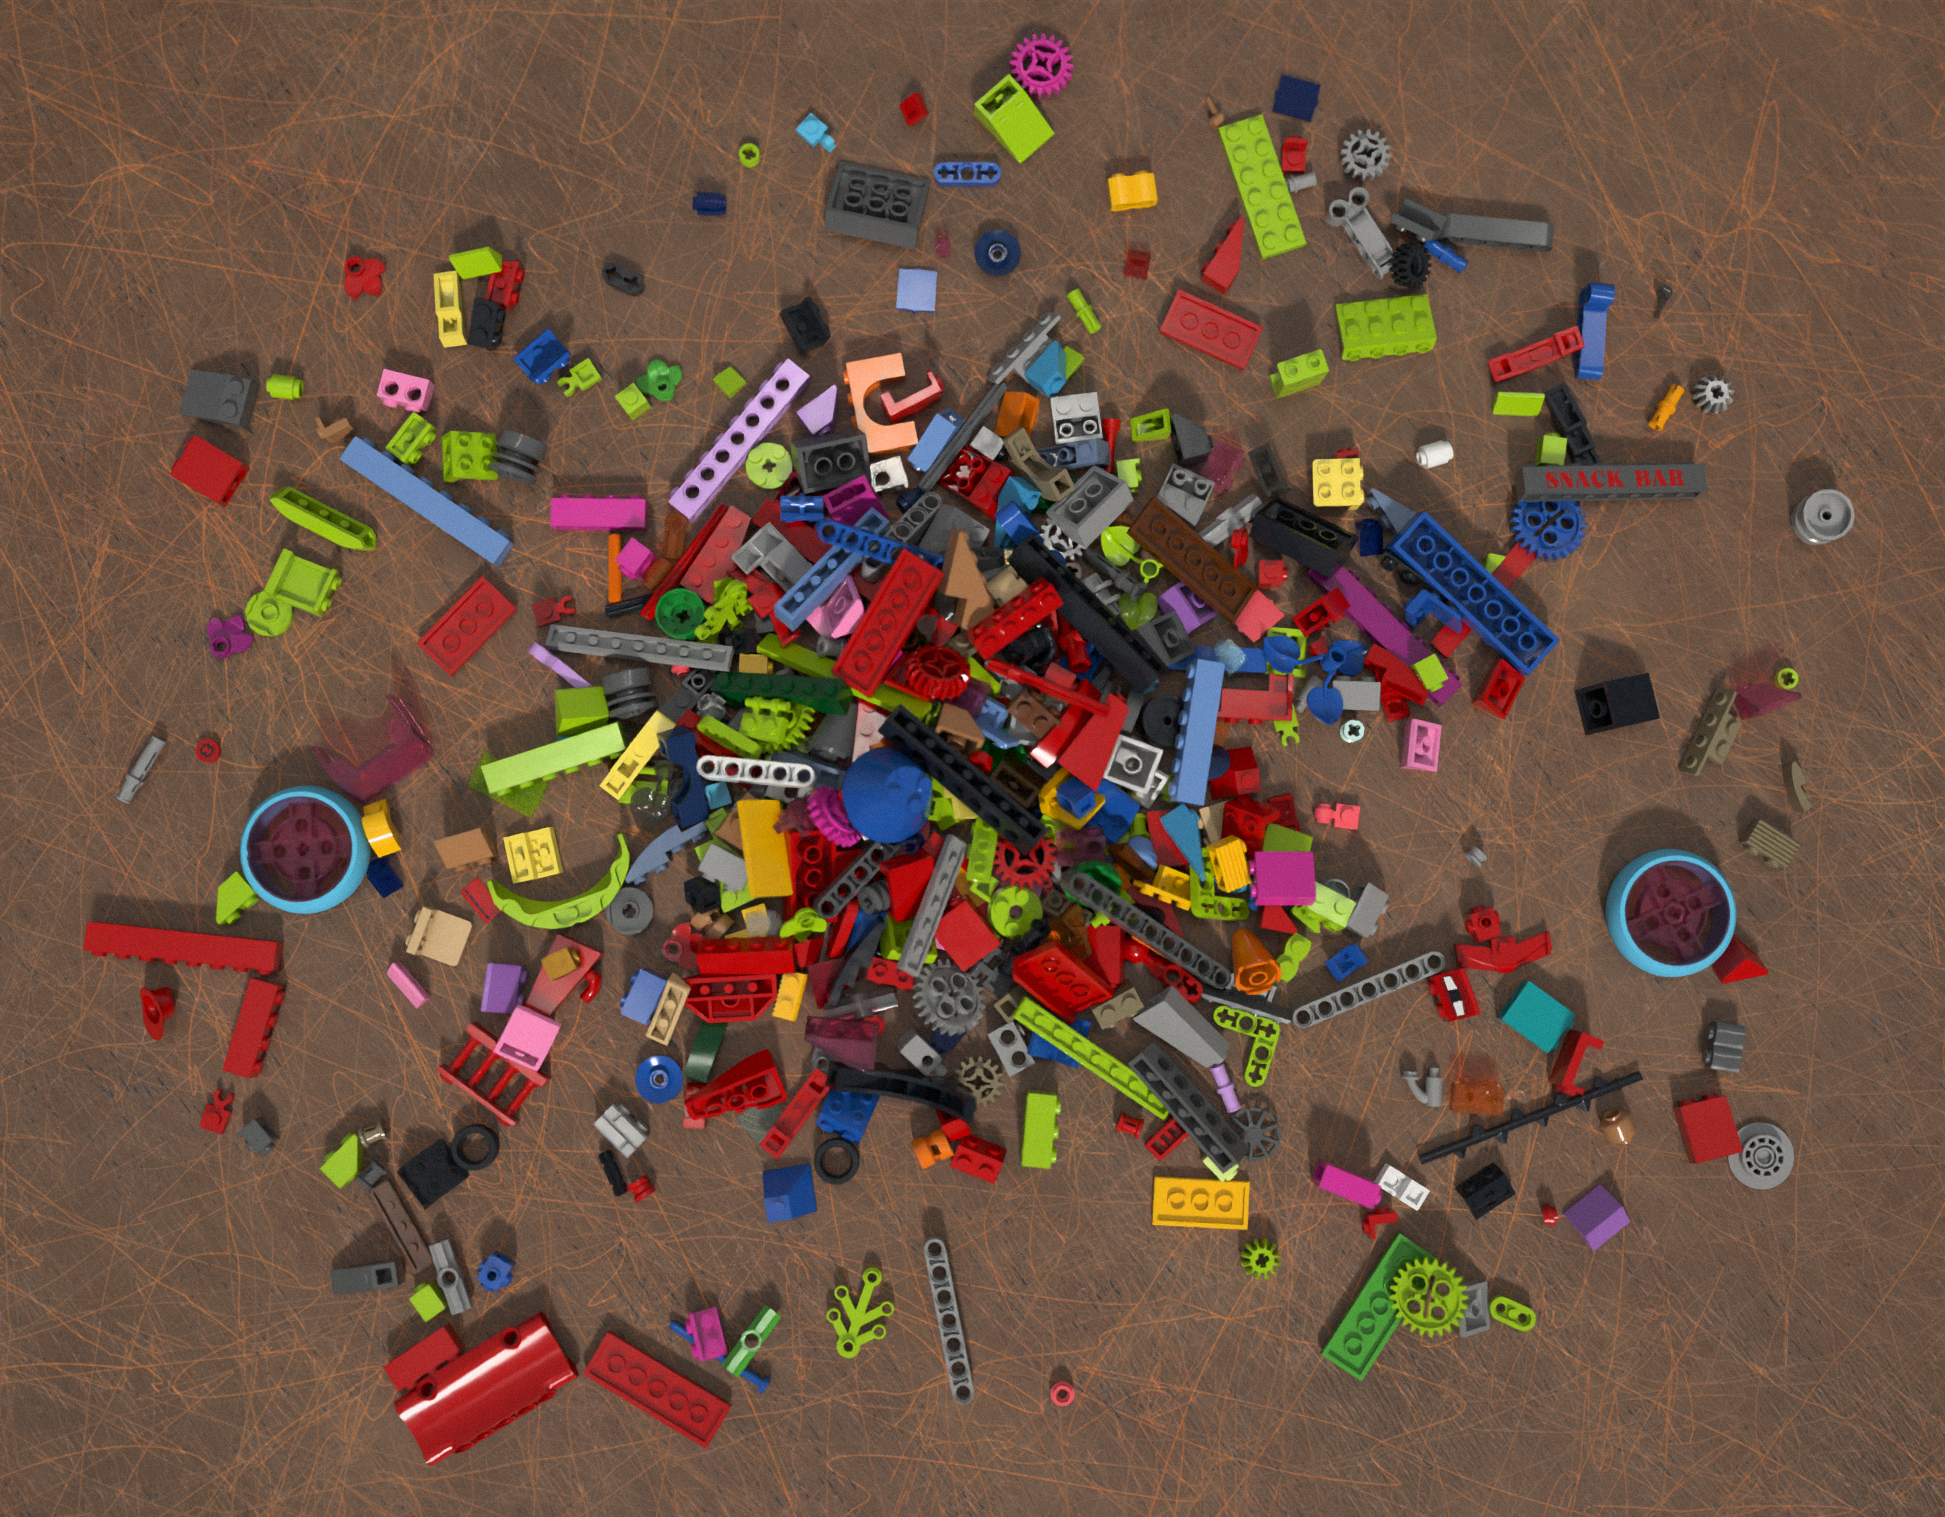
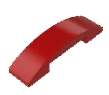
(1536, 355)
(1059, 738)
(795, 1114)

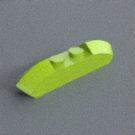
(323, 519)

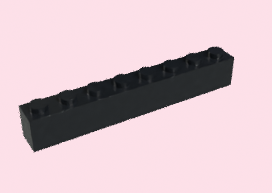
(1089, 614)

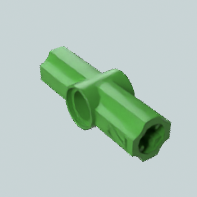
(741, 1353)

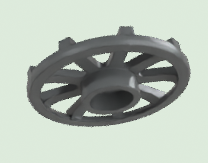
(1254, 1132)

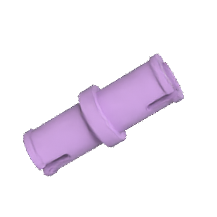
(1225, 1087)

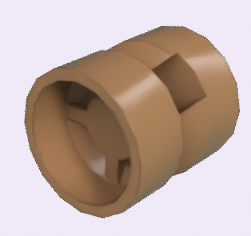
(713, 923)

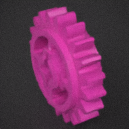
(1054, 55)
(831, 817)

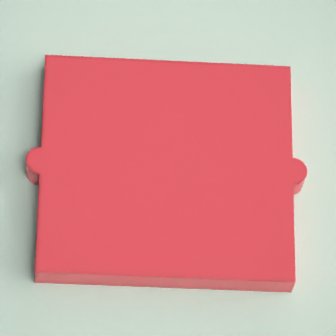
(1258, 617)

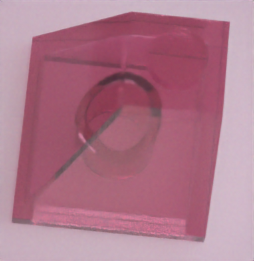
(1761, 699)

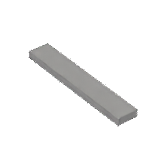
(932, 906)

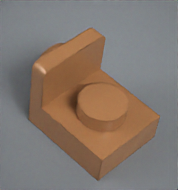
(337, 430)

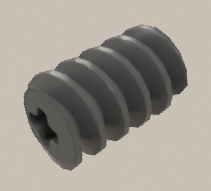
(874, 897)

